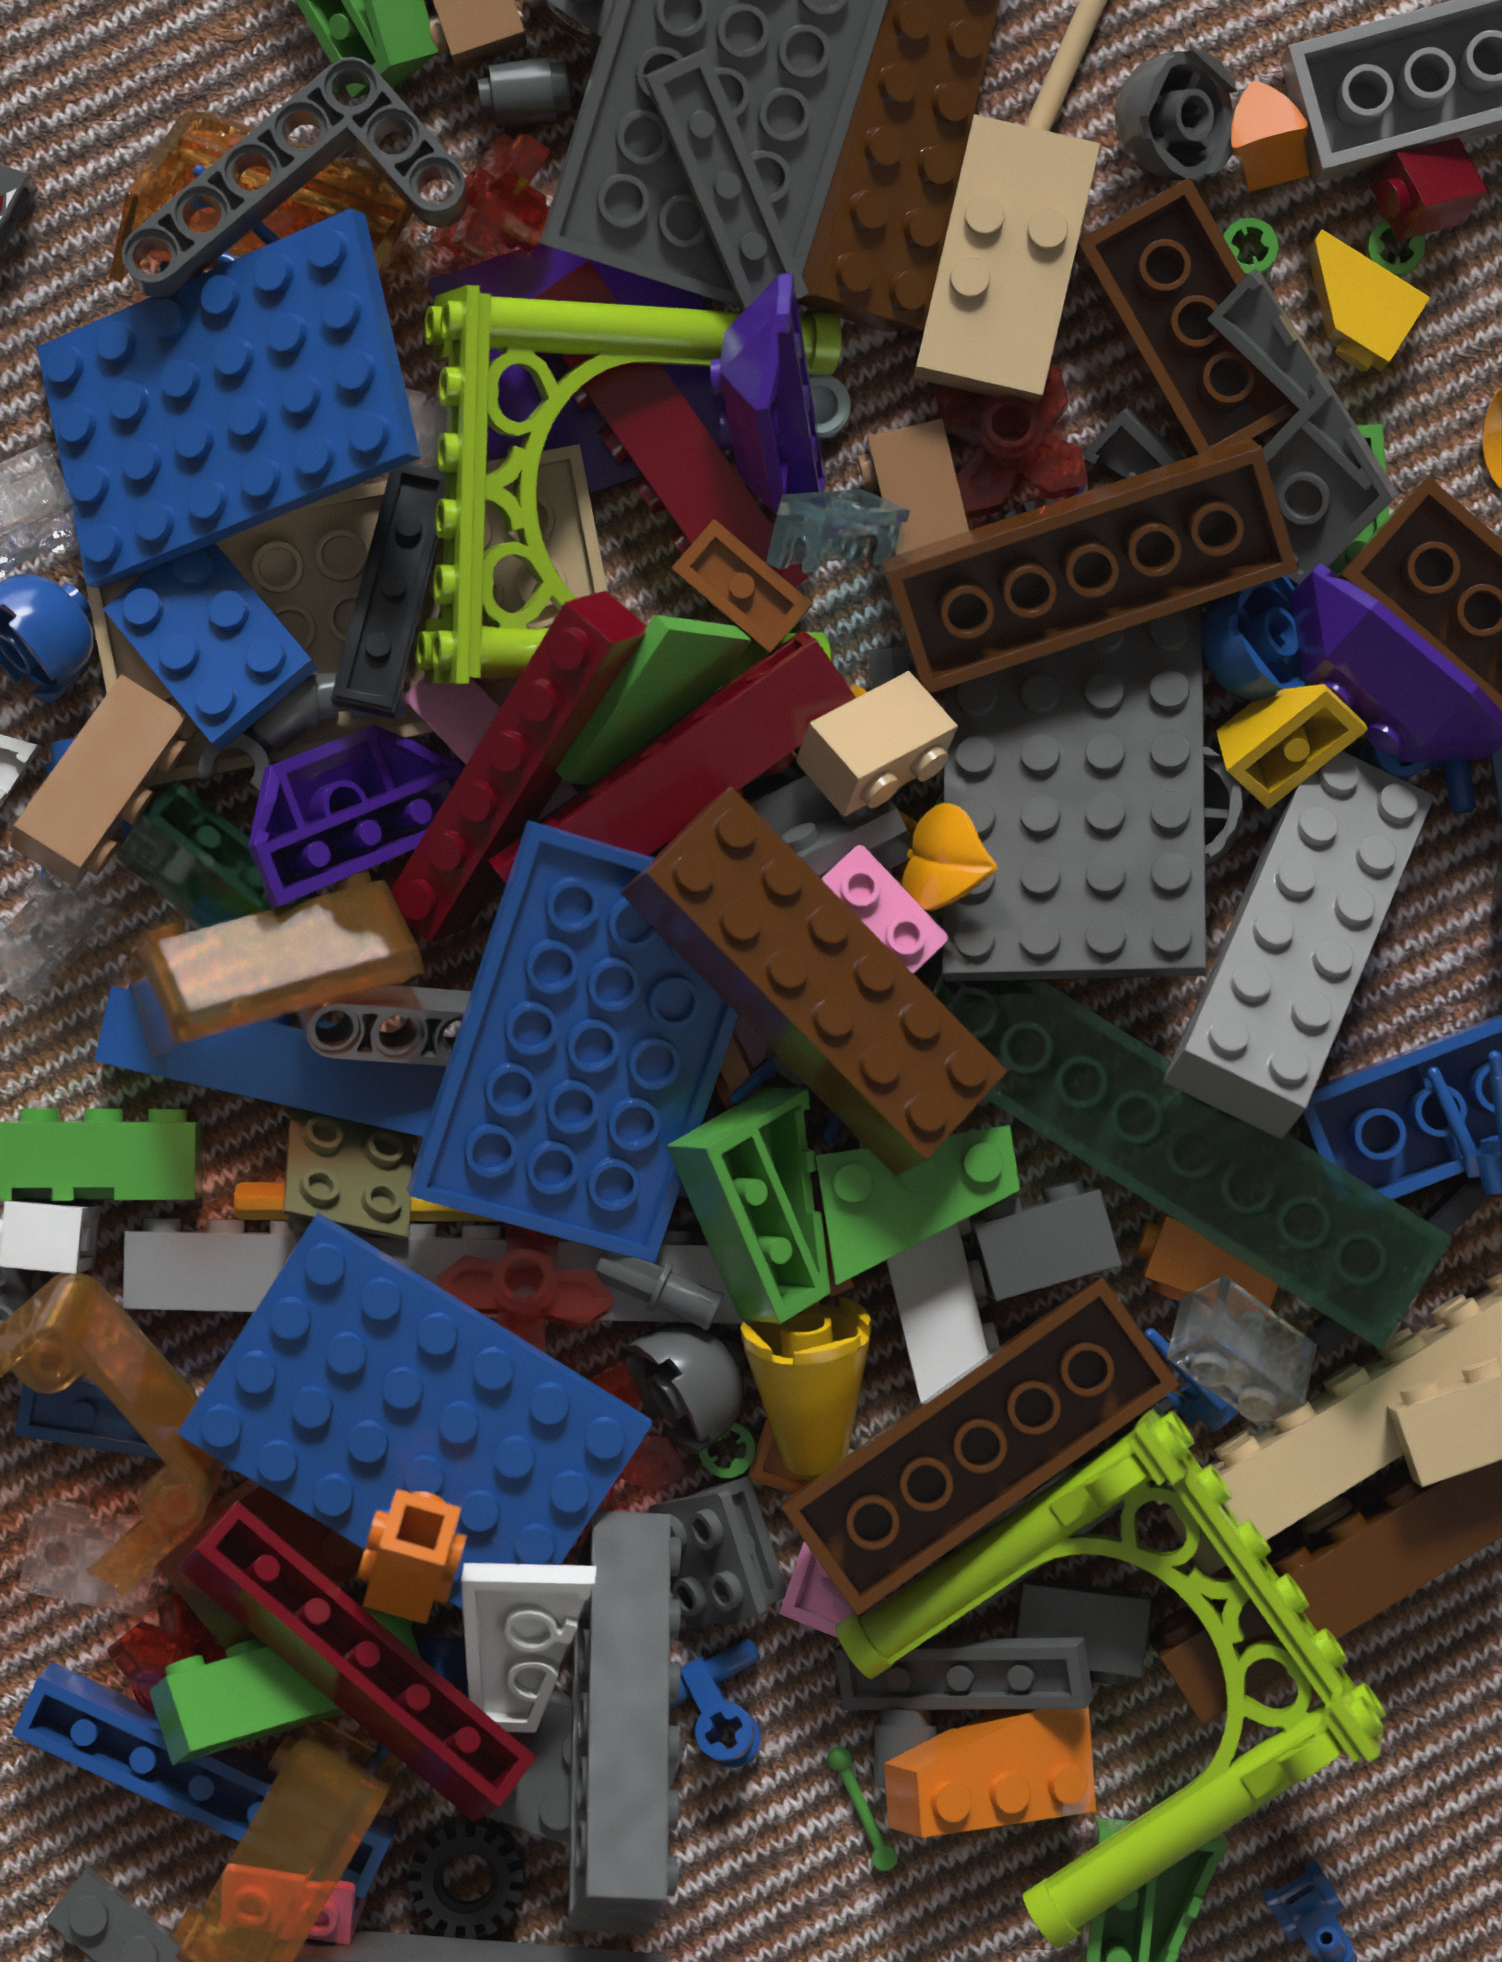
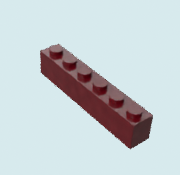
(666, 442)
(717, 745)
(515, 764)
(356, 1662)

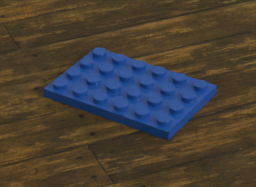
(228, 400)
(574, 1058)
(387, 1383)

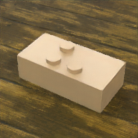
(1006, 260)

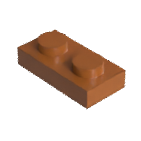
(742, 586)

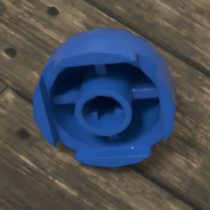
(44, 634)
(1253, 641)

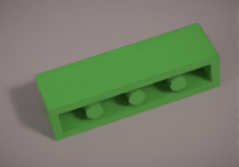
(243, 1697)

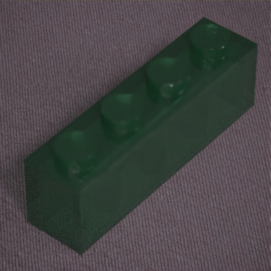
(196, 859)

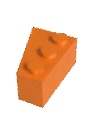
(994, 1773)

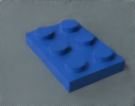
(211, 641)

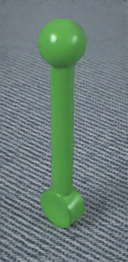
(883, 1854)

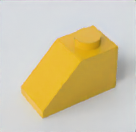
(1361, 303)
(1286, 739)

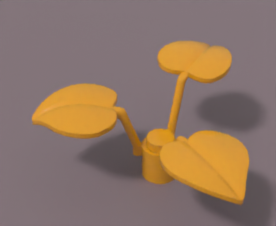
(943, 854)

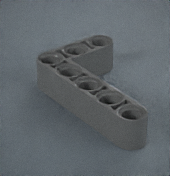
(291, 170)
(359, 1033)

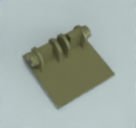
(347, 1174)

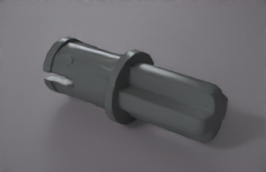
(660, 1287)

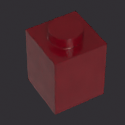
(1428, 189)

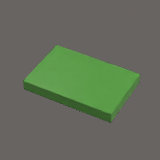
(662, 681)

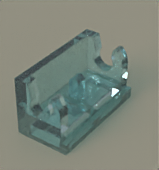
(833, 528)

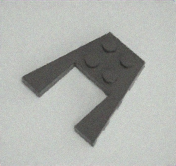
(1317, 462)

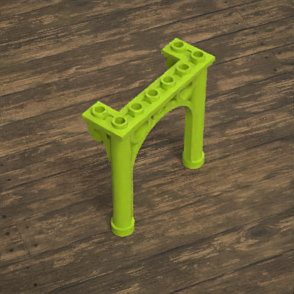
(462, 332)
(1225, 1789)

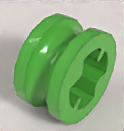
(1267, 243)
(1413, 249)
(739, 1463)

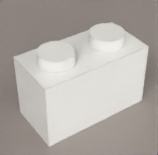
(49, 1235)

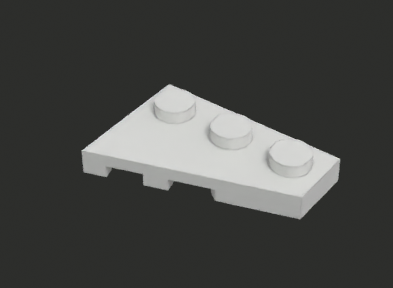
(517, 1635)

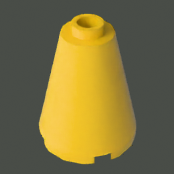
(810, 1381)

